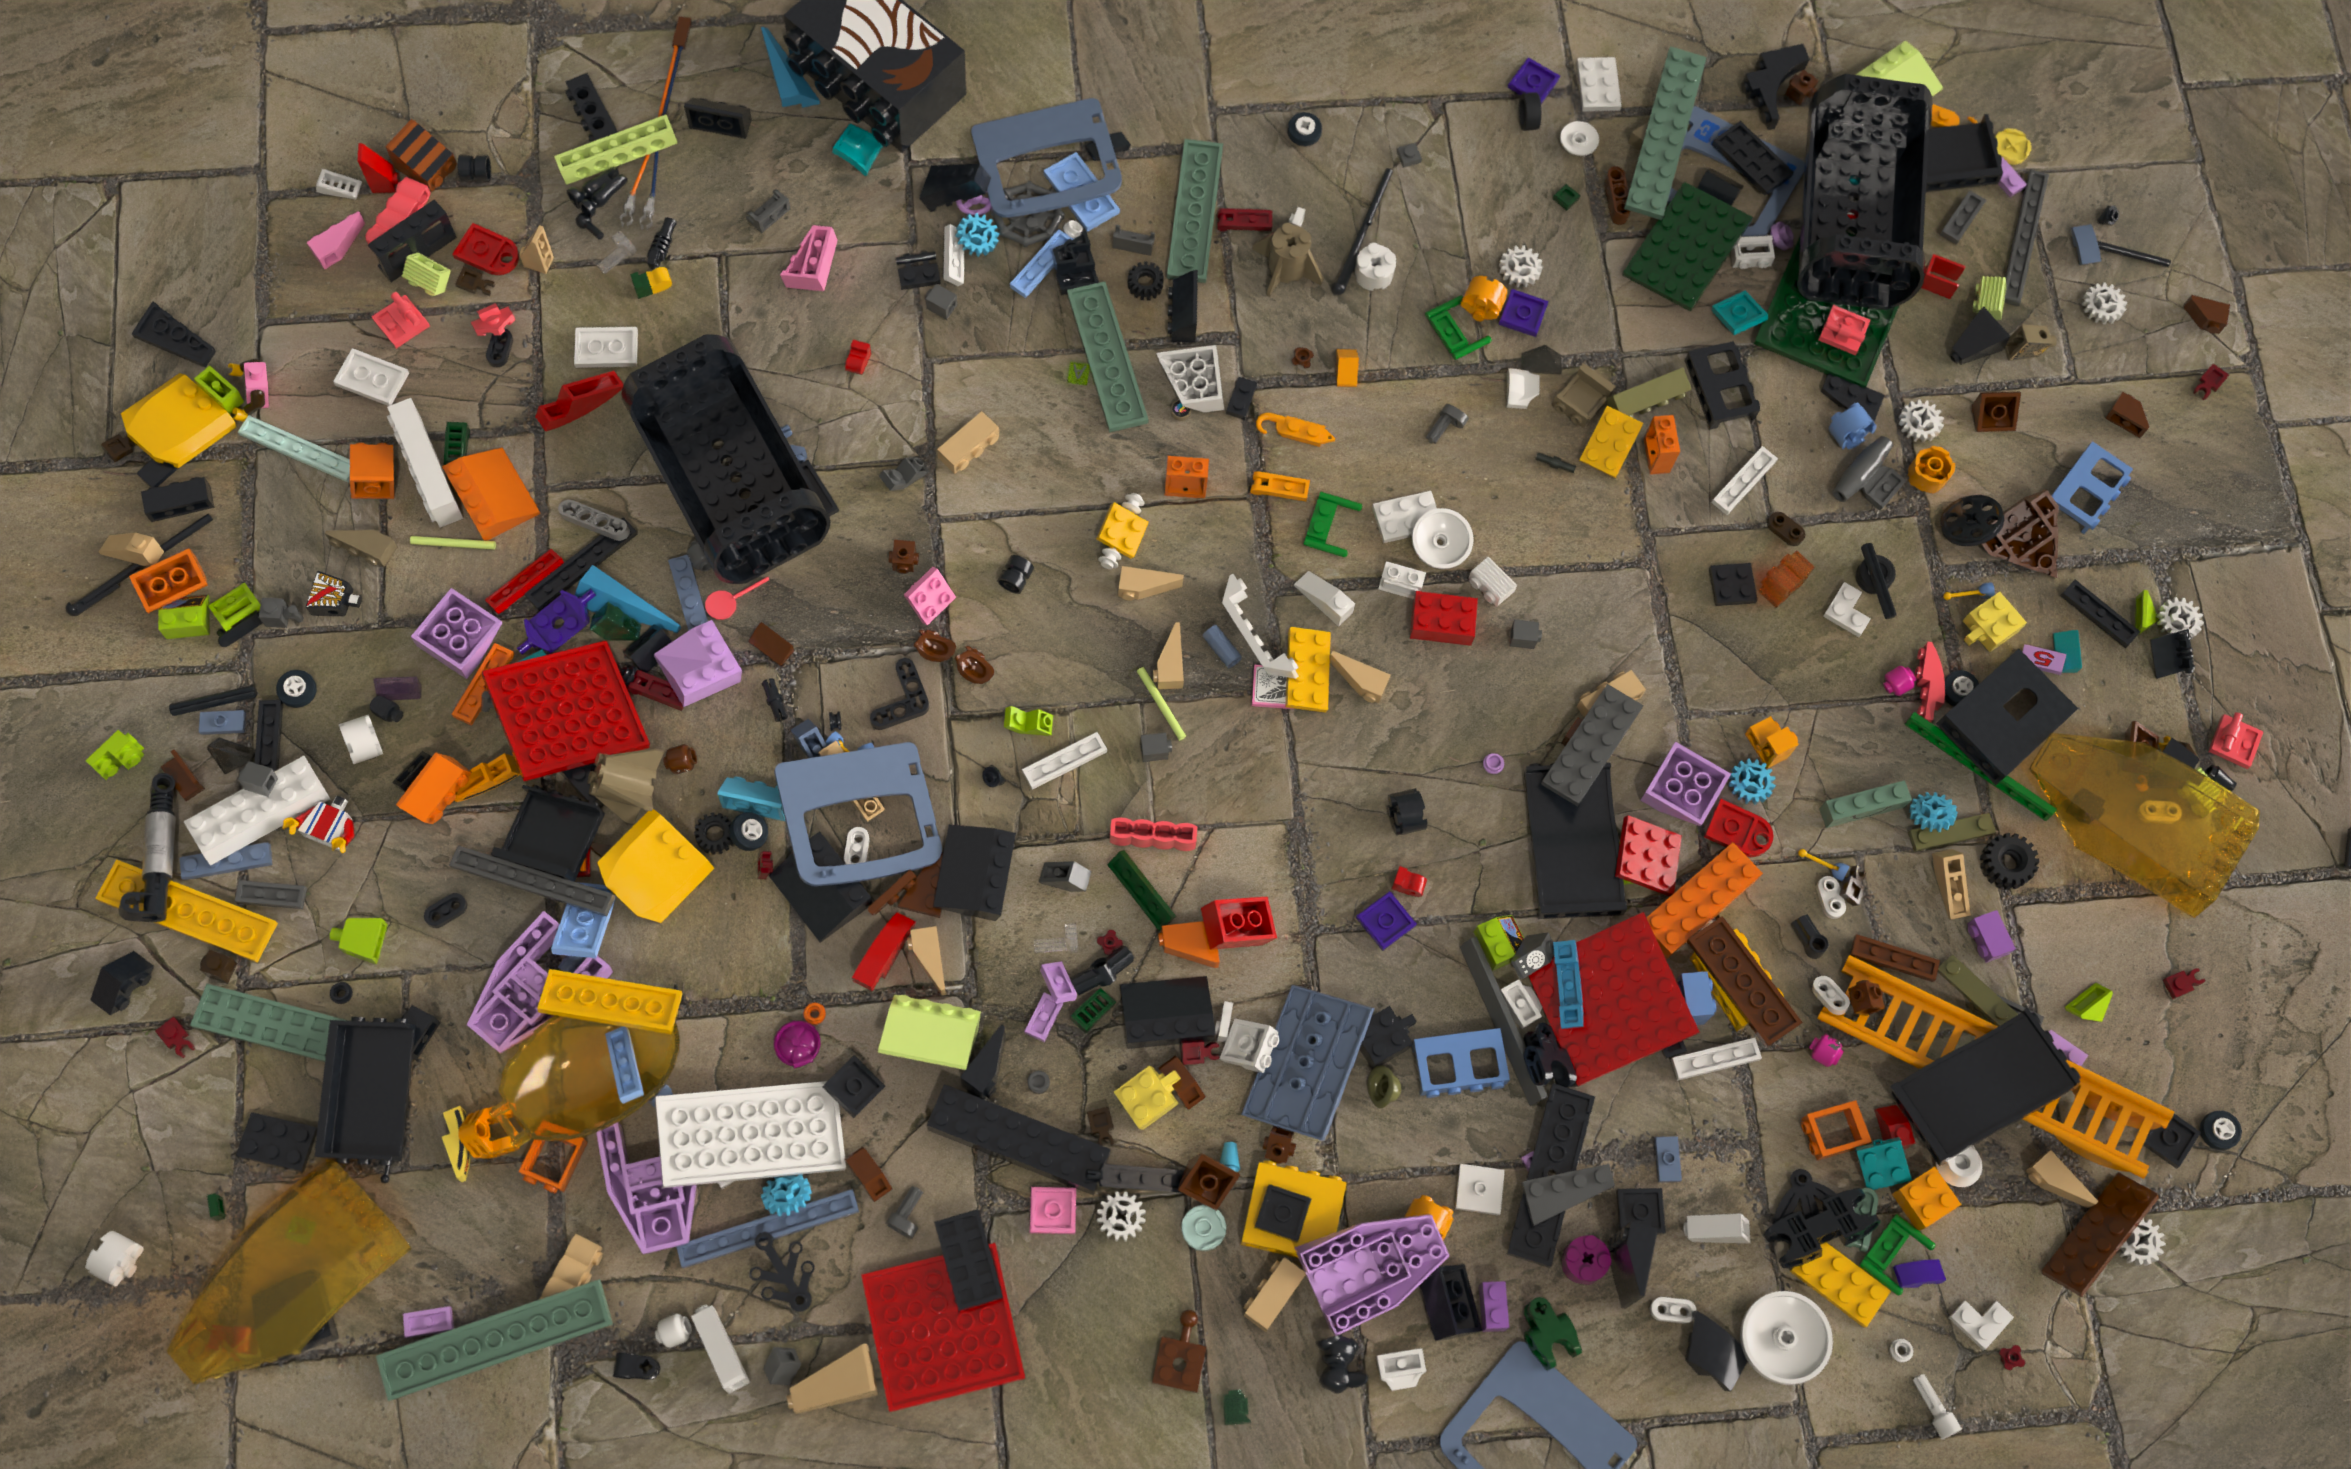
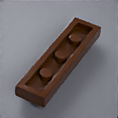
(1894, 958)

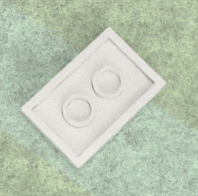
(1598, 84)
(606, 347)
(371, 377)
(1398, 516)

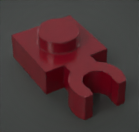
(2211, 380)
(765, 865)
(2181, 984)
(173, 1035)
(1194, 1052)

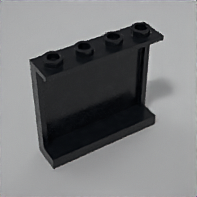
(551, 833)

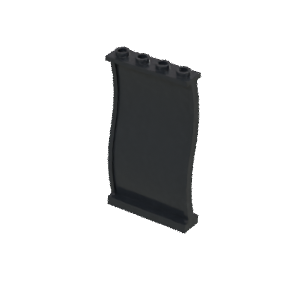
(1574, 849)
(1984, 1086)

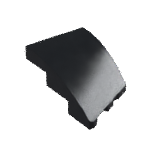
(1714, 1352)

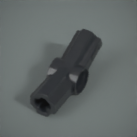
(1102, 971)

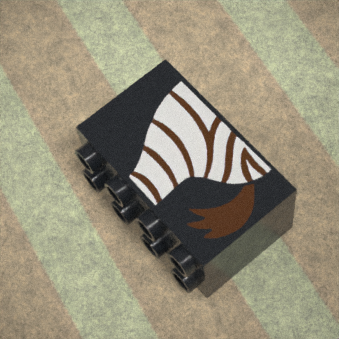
(878, 63)

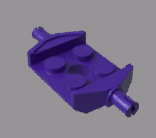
(541, 627)

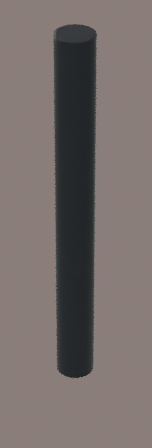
(2134, 254)

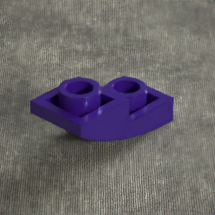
(1919, 1273)

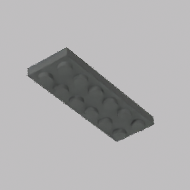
(1592, 745)

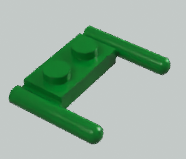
(1450, 332)
(1322, 521)
(1887, 1247)

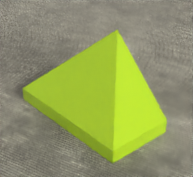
(2144, 612)
(2091, 1003)

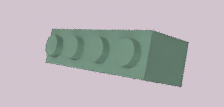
(1865, 804)

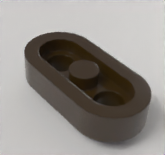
(1786, 528)

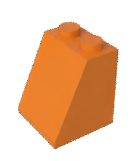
(371, 471)

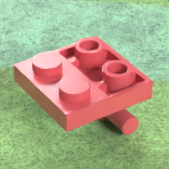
(400, 320)
(1844, 330)
(2236, 740)

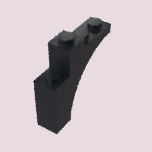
(1772, 70)

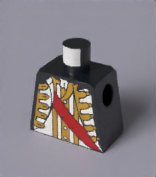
(331, 596)

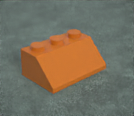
(169, 580)
(434, 788)

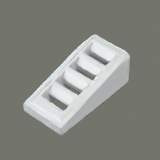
(324, 188)

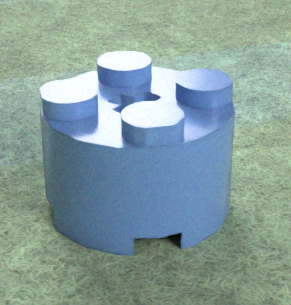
(1851, 426)

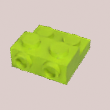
(114, 753)

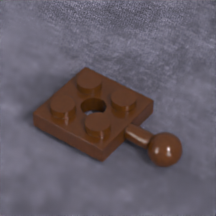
(1172, 1349)

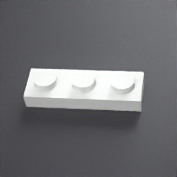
(953, 257)

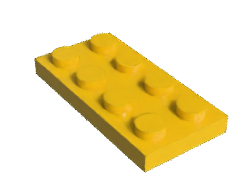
(1312, 655)
(1843, 1284)

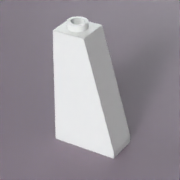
(720, 1349)

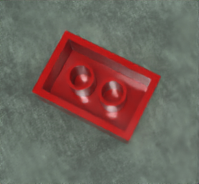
(1443, 618)
(1238, 922)

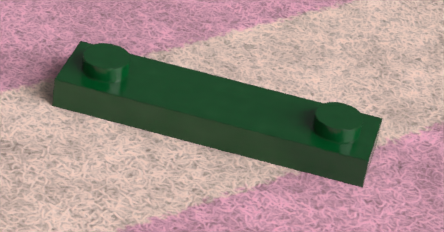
(1141, 890)

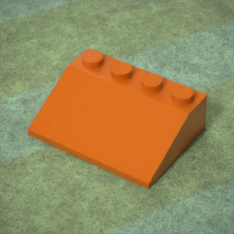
(491, 492)

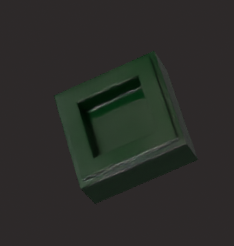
(1566, 197)
(216, 1207)

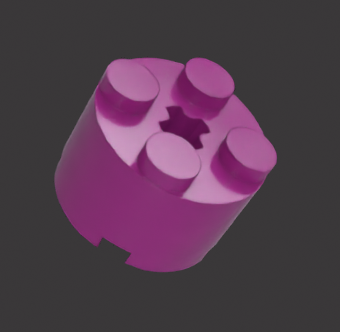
(1598, 1257)

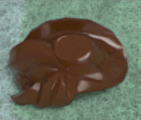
(934, 647)
(973, 666)

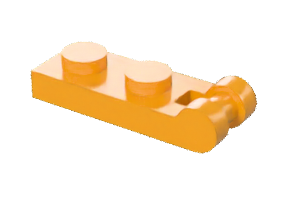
(1280, 486)

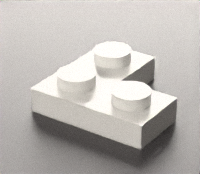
(1842, 611)
(1983, 1328)

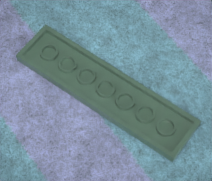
(1195, 209)
(1107, 357)

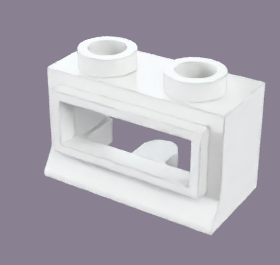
(1747, 260)
(1401, 580)

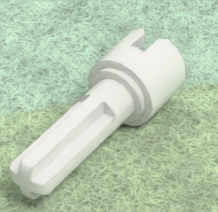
(1944, 1422)

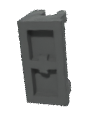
(769, 211)
(1133, 241)

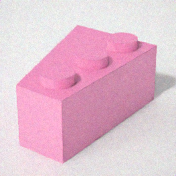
(813, 260)

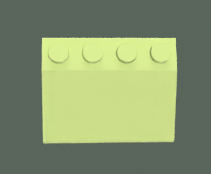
(1905, 65)
(930, 1031)

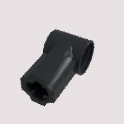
(1809, 934)

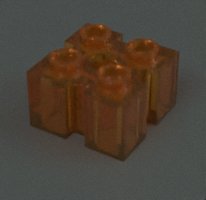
(1785, 578)

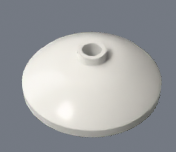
(1449, 528)

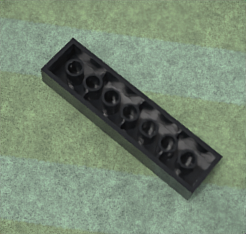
(1017, 1139)

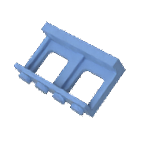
(2081, 477)
(1459, 1048)

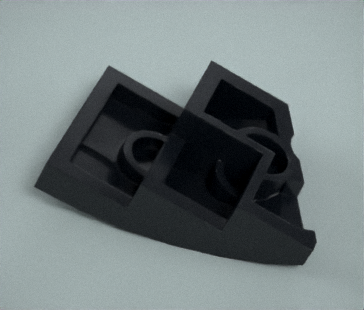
(1074, 264)

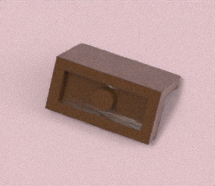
(185, 780)

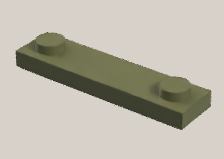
(1961, 831)
(1976, 991)

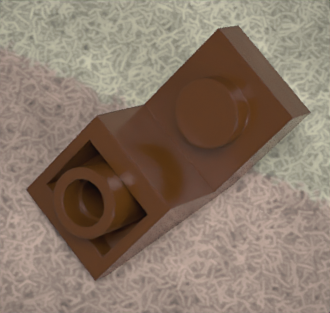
(1186, 1087)
(868, 1173)

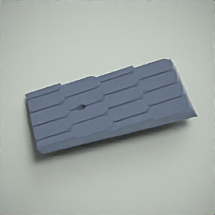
(1304, 1075)

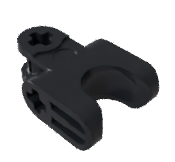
(1546, 1059)

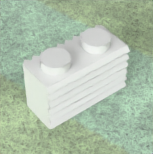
(1492, 582)

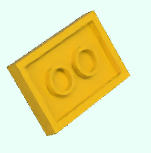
(1611, 442)

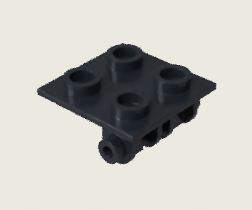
(2172, 654)

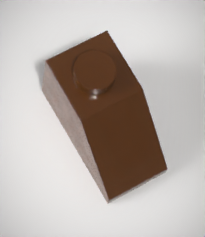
(2207, 313)
(2129, 415)

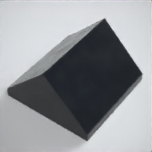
(1720, 186)

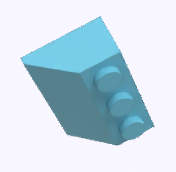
(751, 797)

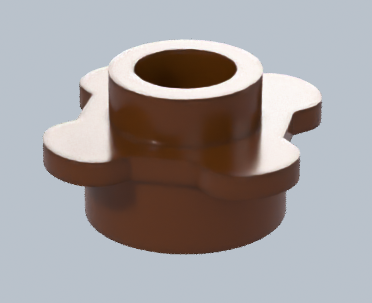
(1302, 352)

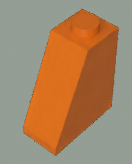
(1188, 942)

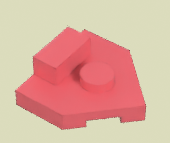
(492, 320)

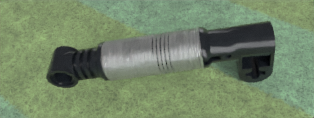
(159, 858)

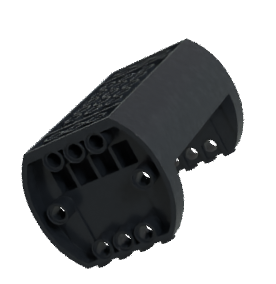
(1880, 138)
(709, 397)

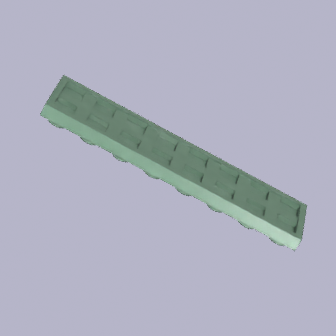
(263, 1022)

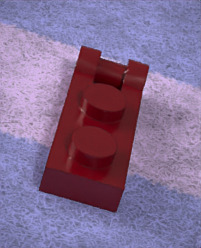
(1244, 219)
(655, 689)

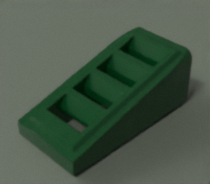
(455, 430)
(1083, 1025)

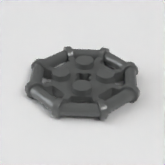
(1031, 223)

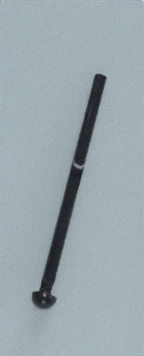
(1340, 286)
(111, 585)

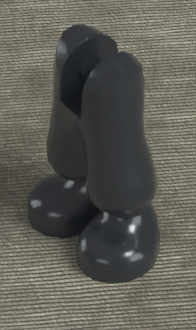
(598, 190)

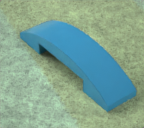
(1569, 984)

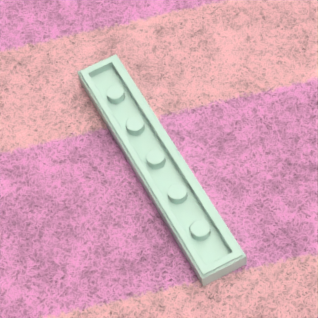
(296, 448)

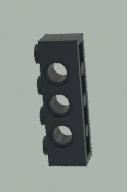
(580, 88)

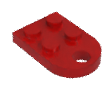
(486, 251)
(1739, 826)

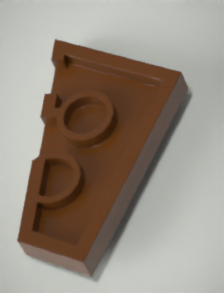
(922, 894)

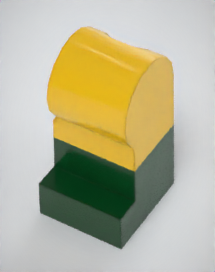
(651, 282)

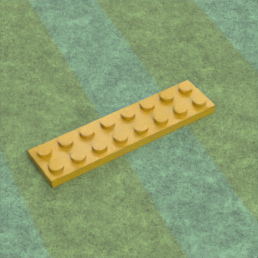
(196, 914)

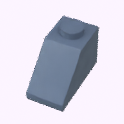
(809, 738)

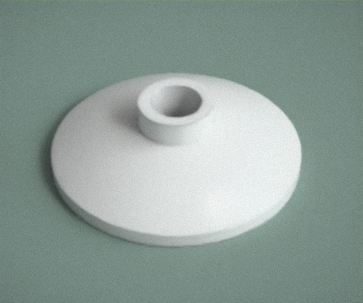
(1580, 132)

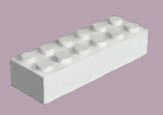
(423, 463)
(250, 816)

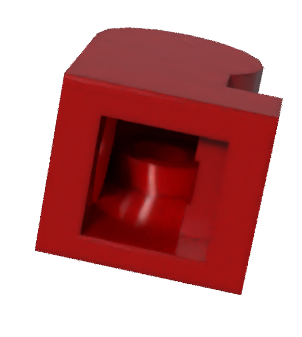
(858, 357)
(1409, 882)

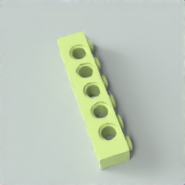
(616, 149)

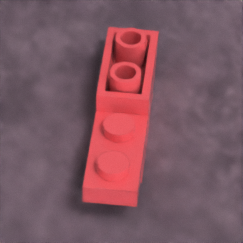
(1931, 679)

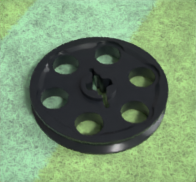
(1970, 527)

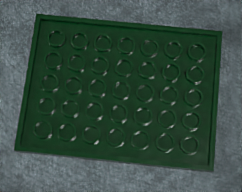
(1797, 324)

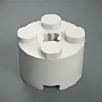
(1375, 267)
(360, 739)
(114, 1258)

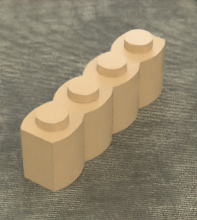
(574, 1266)

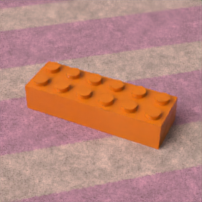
(1702, 898)

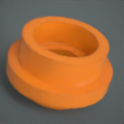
(814, 1007)

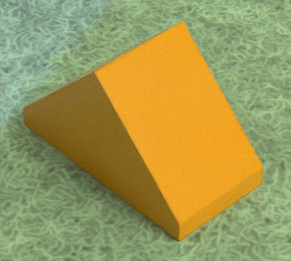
(1347, 367)

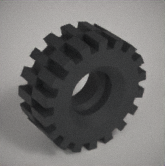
(2021, 853)

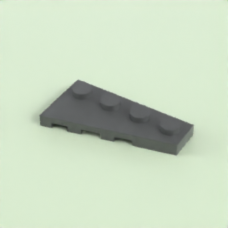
(1562, 1191)

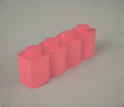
(406, 201)
(1145, 833)

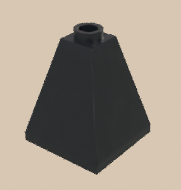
(1980, 339)

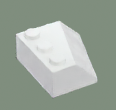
(1195, 377)

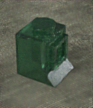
(1235, 1408)

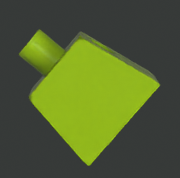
(361, 938)

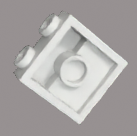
(1250, 1045)

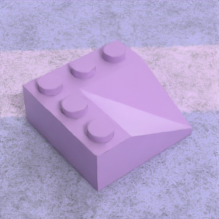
(457, 633)
(698, 664)
(1685, 785)

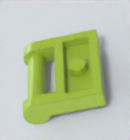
(231, 603)

